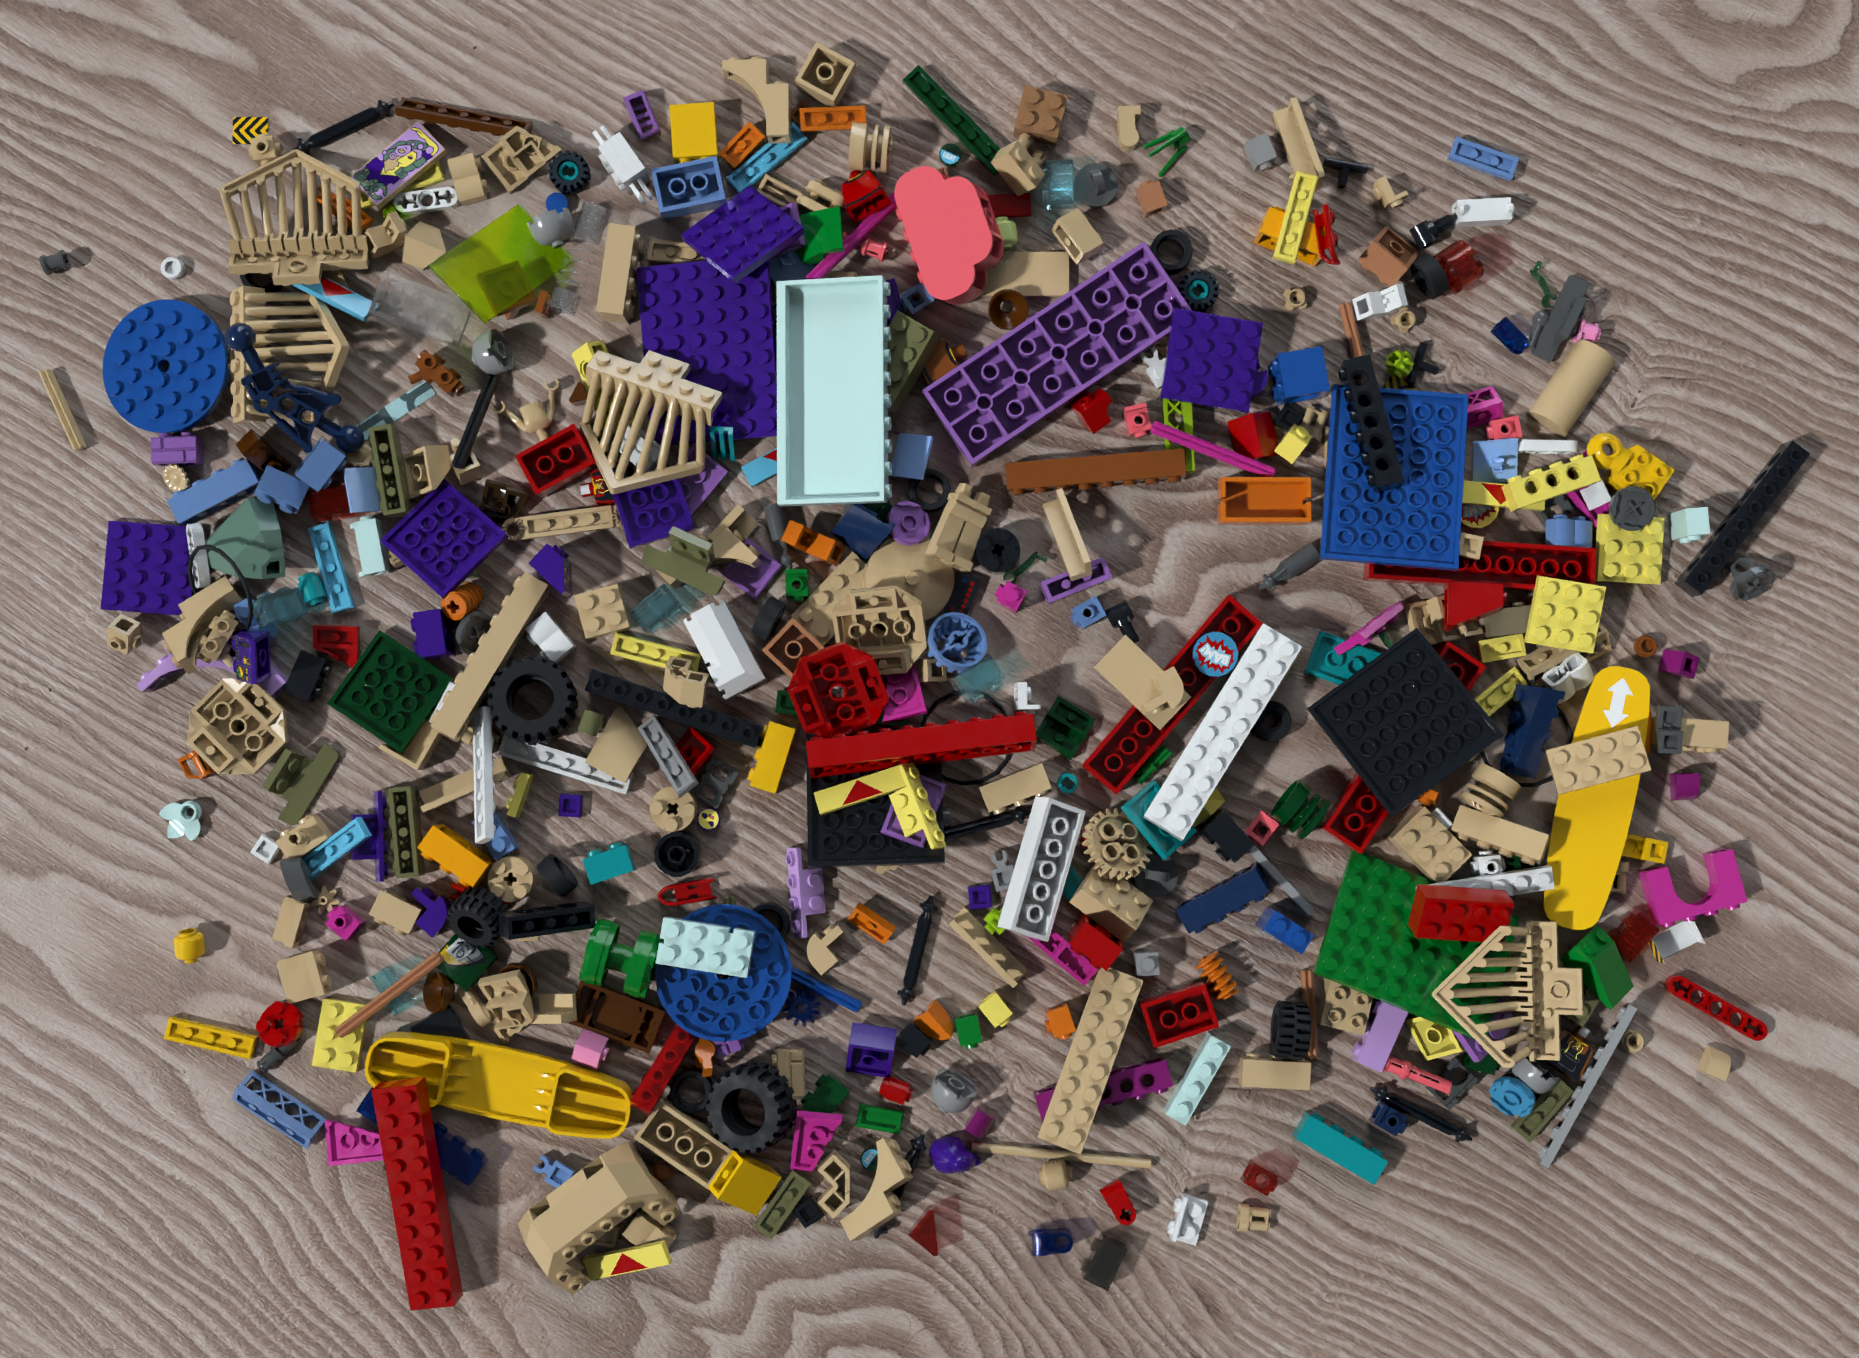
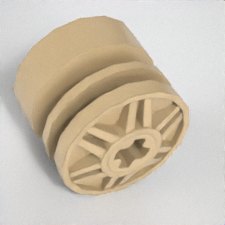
(869, 147)
(1491, 789)

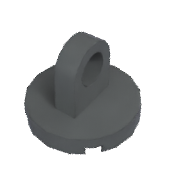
(1095, 185)
(1631, 508)
(1751, 582)
(470, 630)
(1158, 876)

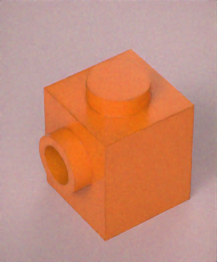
(1059, 1021)

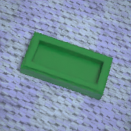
(879, 1118)

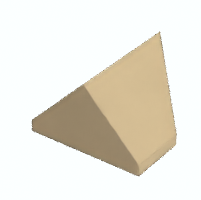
(423, 245)

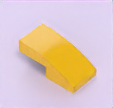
(1645, 849)

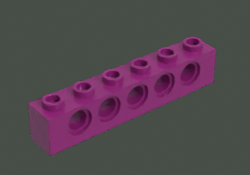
(1156, 1067)

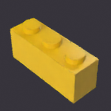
(772, 757)

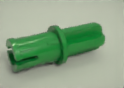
(1152, 764)

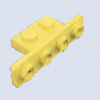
(914, 809)

